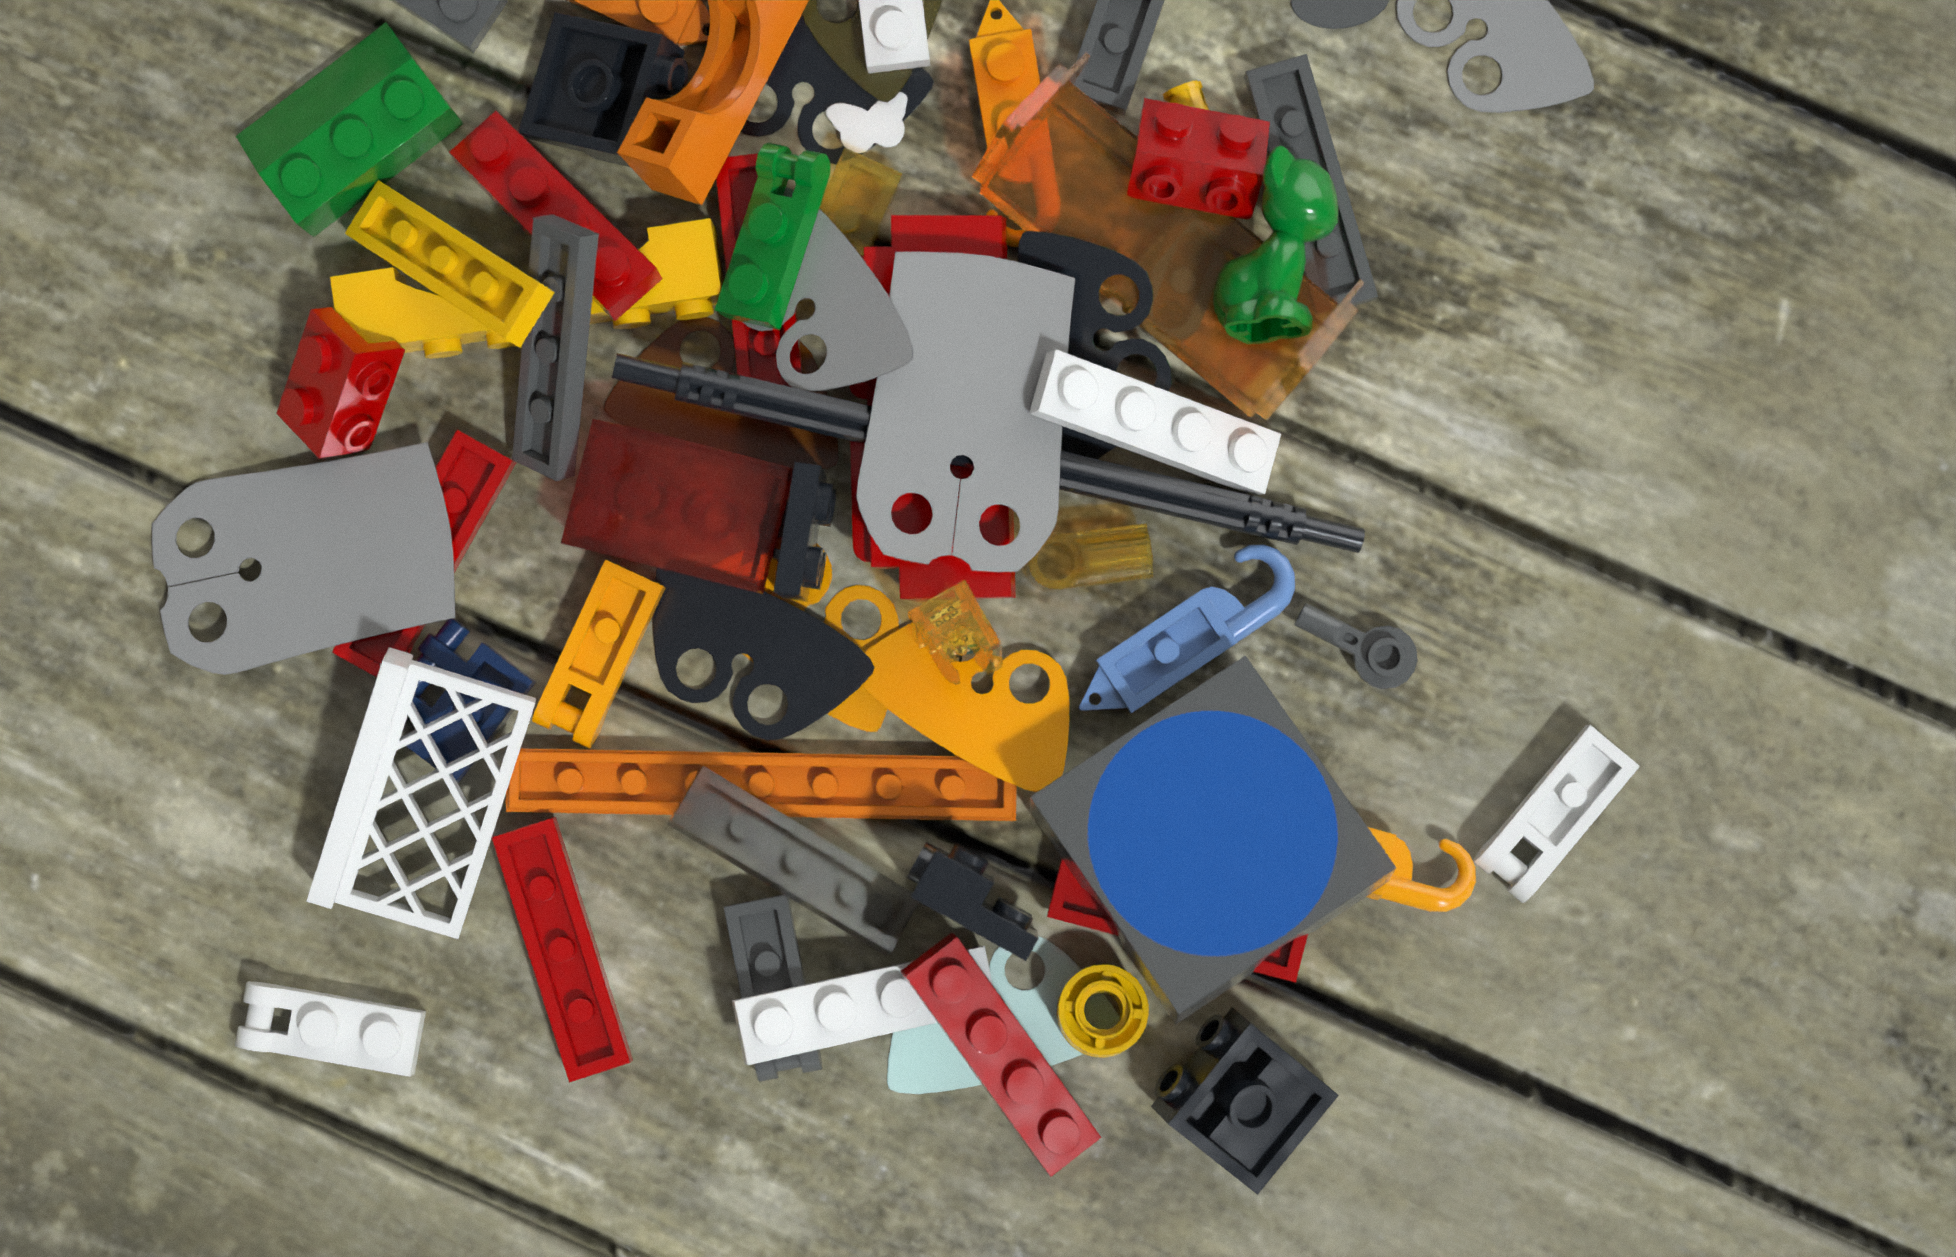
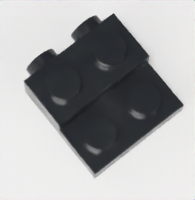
(596, 82)
(957, 889)
(1242, 1099)

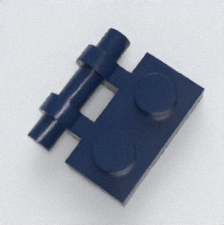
(484, 666)

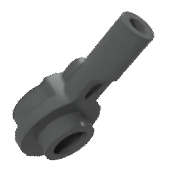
(1381, 655)

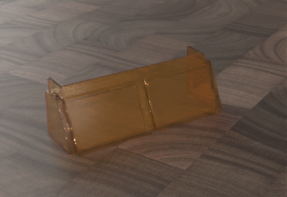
(1067, 171)

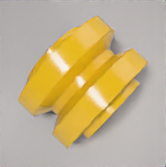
(1123, 989)

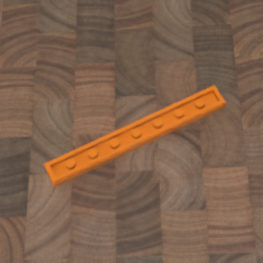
(786, 781)

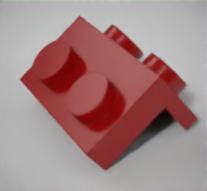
(1198, 159)
(338, 386)

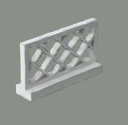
(367, 778)

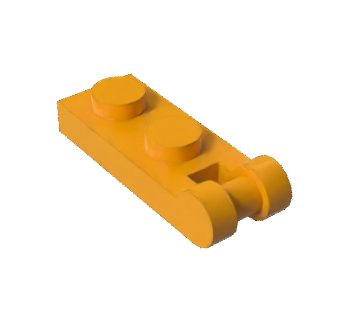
(599, 651)

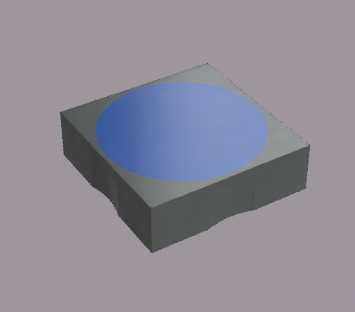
(1211, 838)

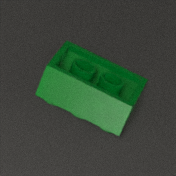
(348, 130)

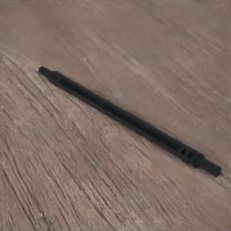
(1077, 473)

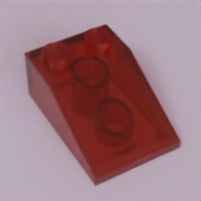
(677, 506)

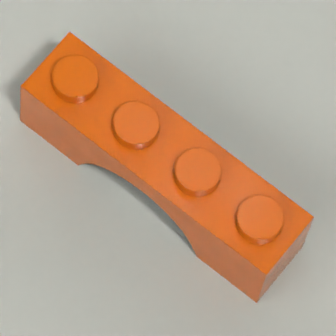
(685, 139)

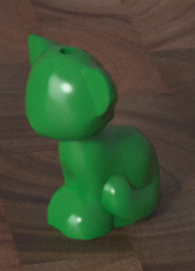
(1261, 289)

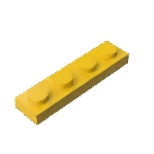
(449, 263)

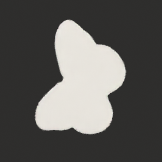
(864, 128)

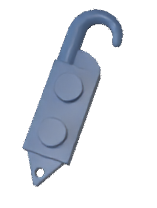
(1187, 638)

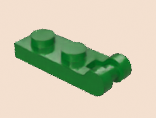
(773, 236)

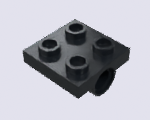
(809, 507)

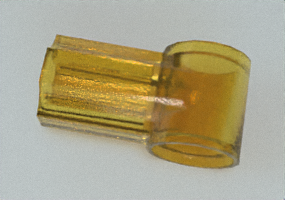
(1098, 558)

